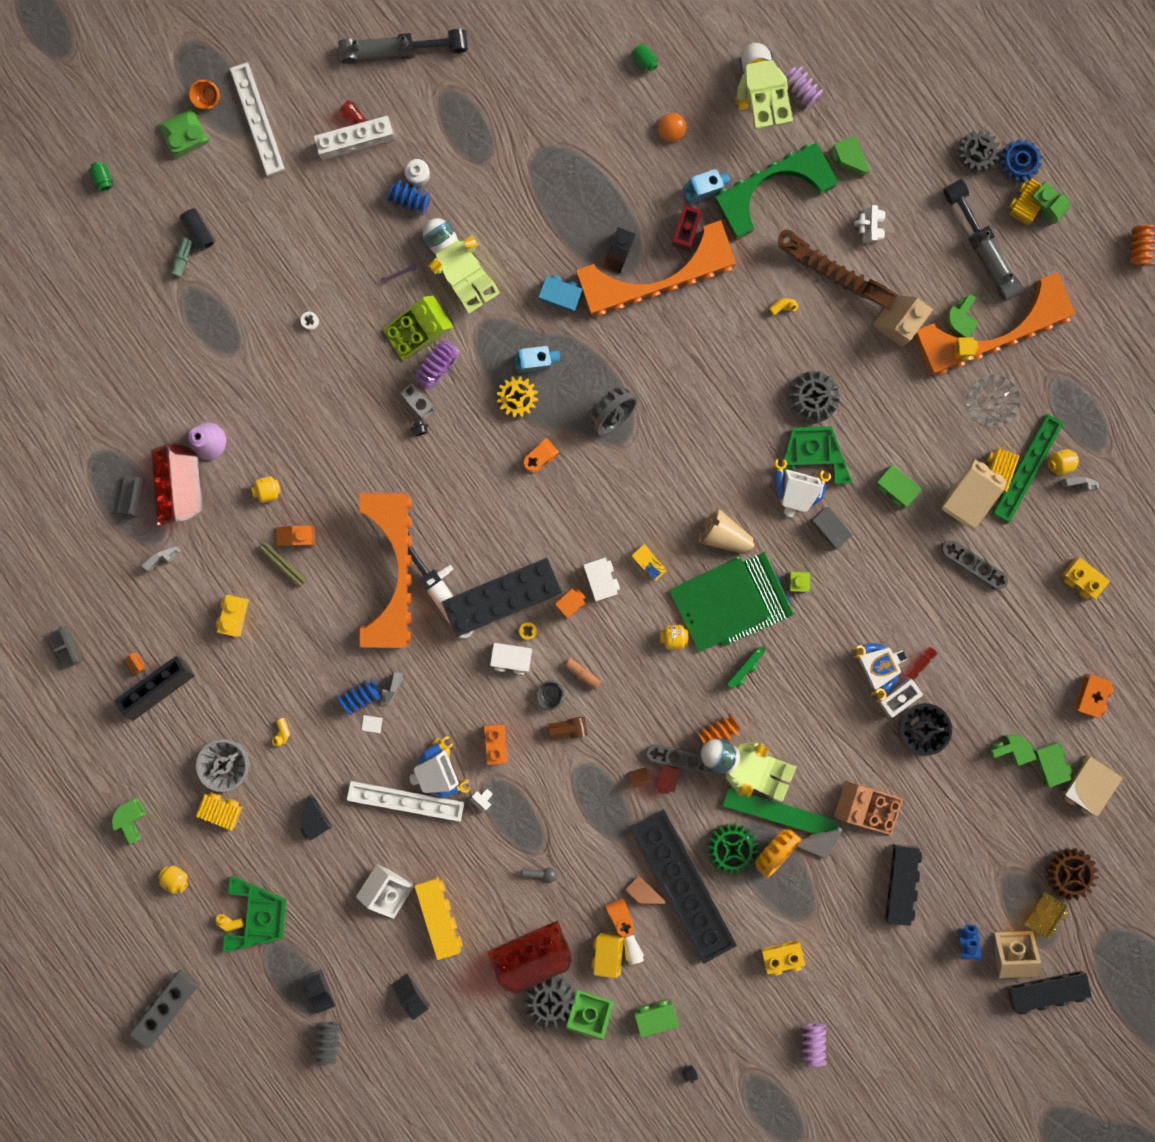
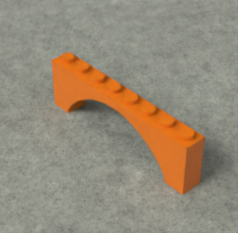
(606, 293)
(1048, 308)
(391, 514)

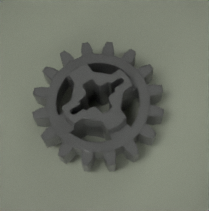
(980, 158)

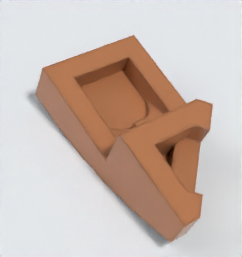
(644, 893)

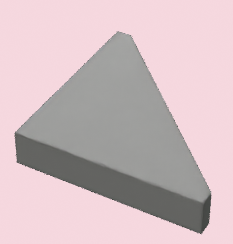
(820, 843)

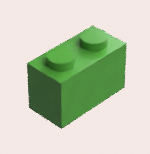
(898, 487)
(1052, 764)
(656, 1018)

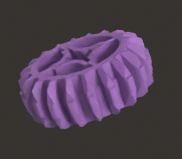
(437, 364)

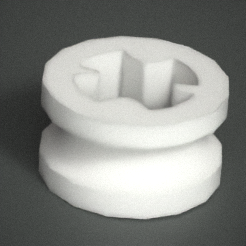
(304, 323)

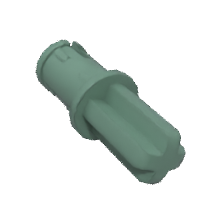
(181, 257)

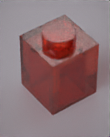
(667, 779)

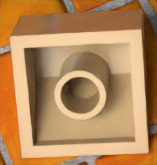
(1016, 954)

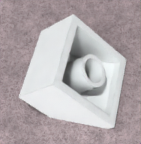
(384, 891)

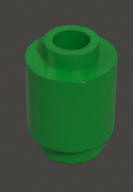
(645, 58)
(100, 176)

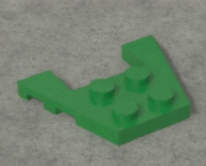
(816, 447)
(264, 916)

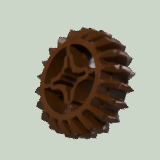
(1077, 868)

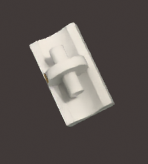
(868, 224)

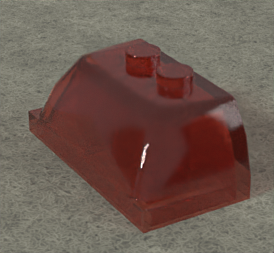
(176, 483)
(531, 958)

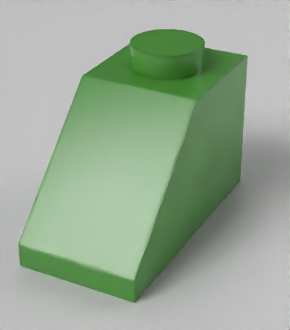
(850, 156)

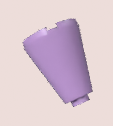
(207, 440)

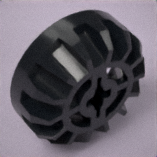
(942, 729)

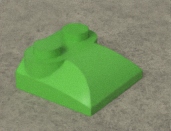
(183, 133)
(589, 1015)

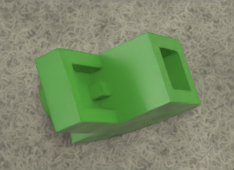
(1052, 203)
(958, 321)
(1017, 746)
(124, 819)

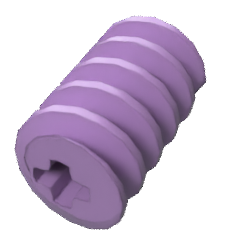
(803, 86)
(814, 1044)

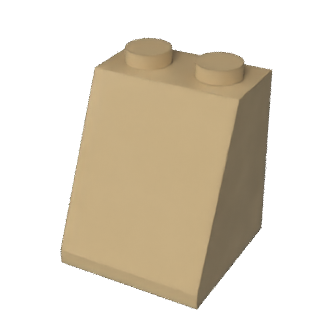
(902, 319)
(974, 494)

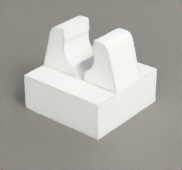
(480, 801)

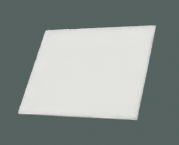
(372, 724)

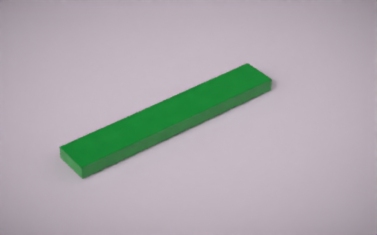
(1028, 468)
(779, 812)

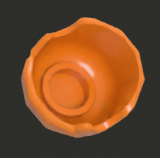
(204, 94)
(672, 127)

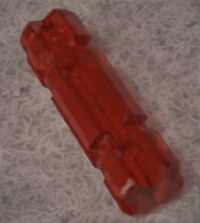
(921, 663)

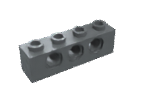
(142, 1031)

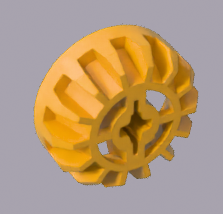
(777, 852)

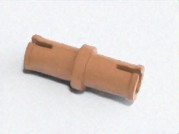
(583, 674)

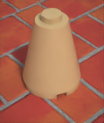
(725, 534)

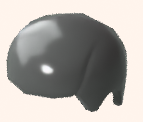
(550, 695)

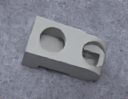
(418, 401)

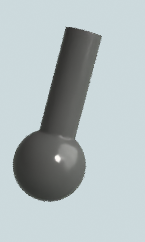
(549, 874)

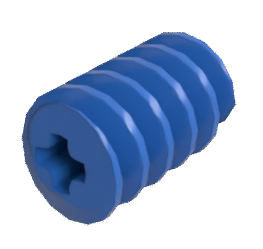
(409, 197)
(359, 697)

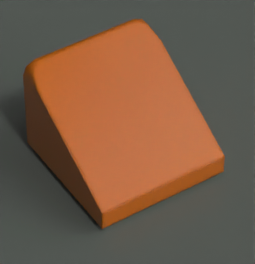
(135, 664)

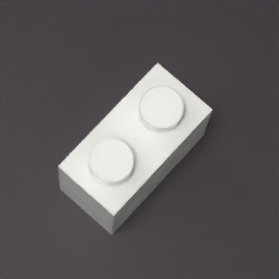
(601, 579)
(511, 657)
(900, 698)

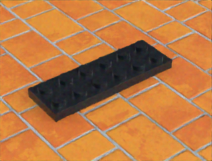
(501, 597)

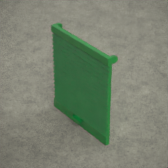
(770, 593)
(719, 603)

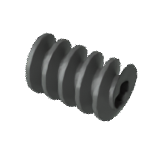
(327, 1043)

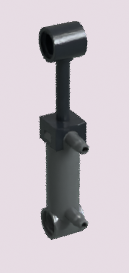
(403, 45)
(983, 240)

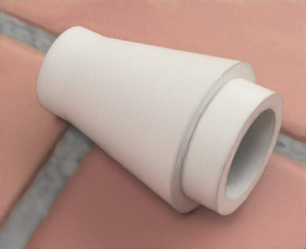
(632, 951)

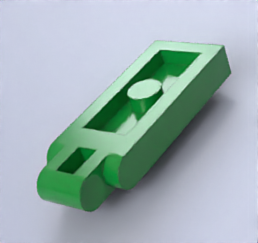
(747, 667)

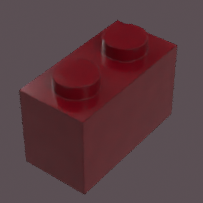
(686, 228)

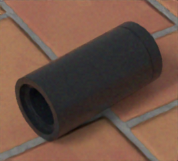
(197, 229)

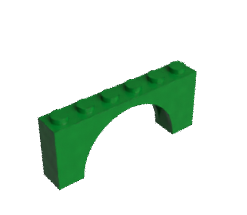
(806, 164)

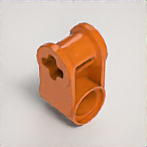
(543, 454)
(619, 914)

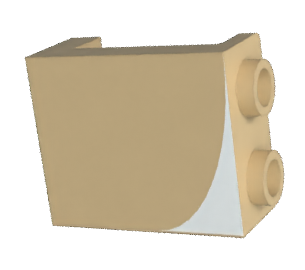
(1092, 787)

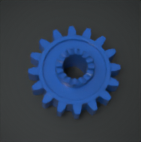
(1027, 153)

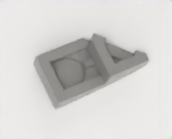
(1087, 483)
(168, 555)
(389, 694)

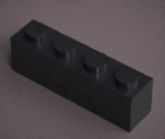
(154, 688)
(902, 884)
(1049, 991)

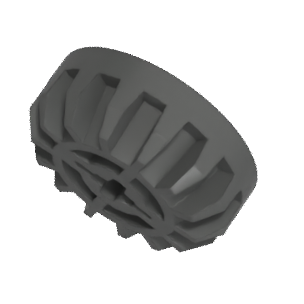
(796, 399)
(612, 411)
(554, 984)

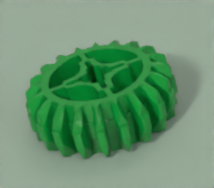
(726, 855)

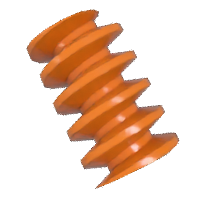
(1141, 245)
(721, 730)

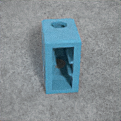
(705, 186)
(527, 360)

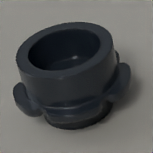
(419, 428)
(690, 1073)

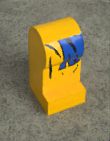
(649, 562)

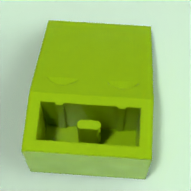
(417, 327)

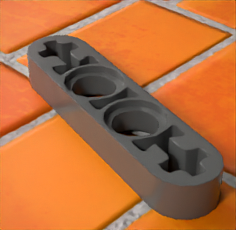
(975, 563)
(681, 763)

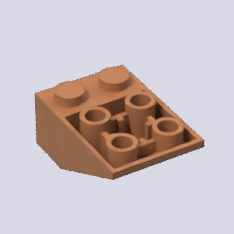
(868, 807)

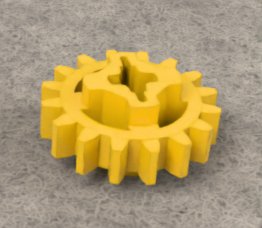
(515, 389)

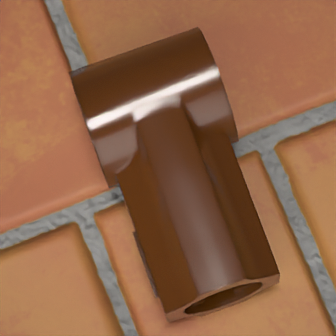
(572, 728)

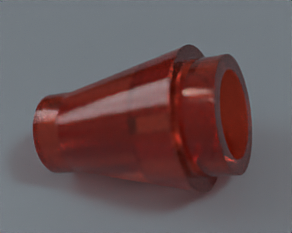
(352, 113)

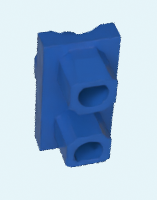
(969, 943)

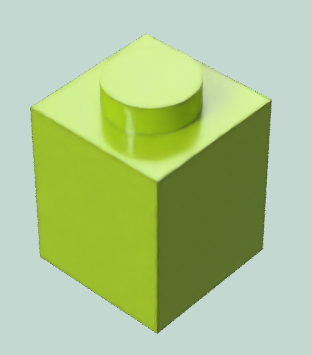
(798, 581)

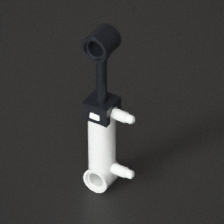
(433, 583)

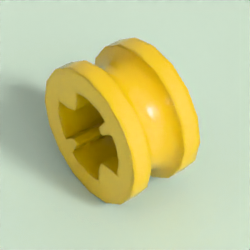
(534, 631)

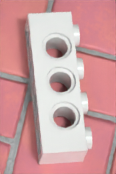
(354, 137)

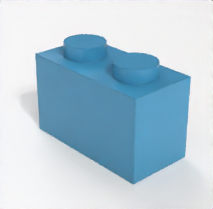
(560, 293)

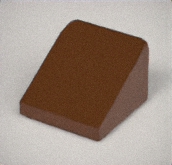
(639, 777)

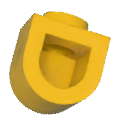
(965, 348)

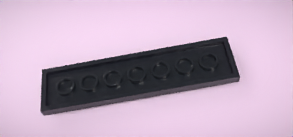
(683, 886)

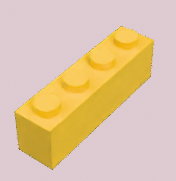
(437, 917)

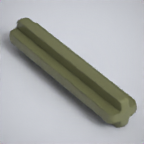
(282, 564)

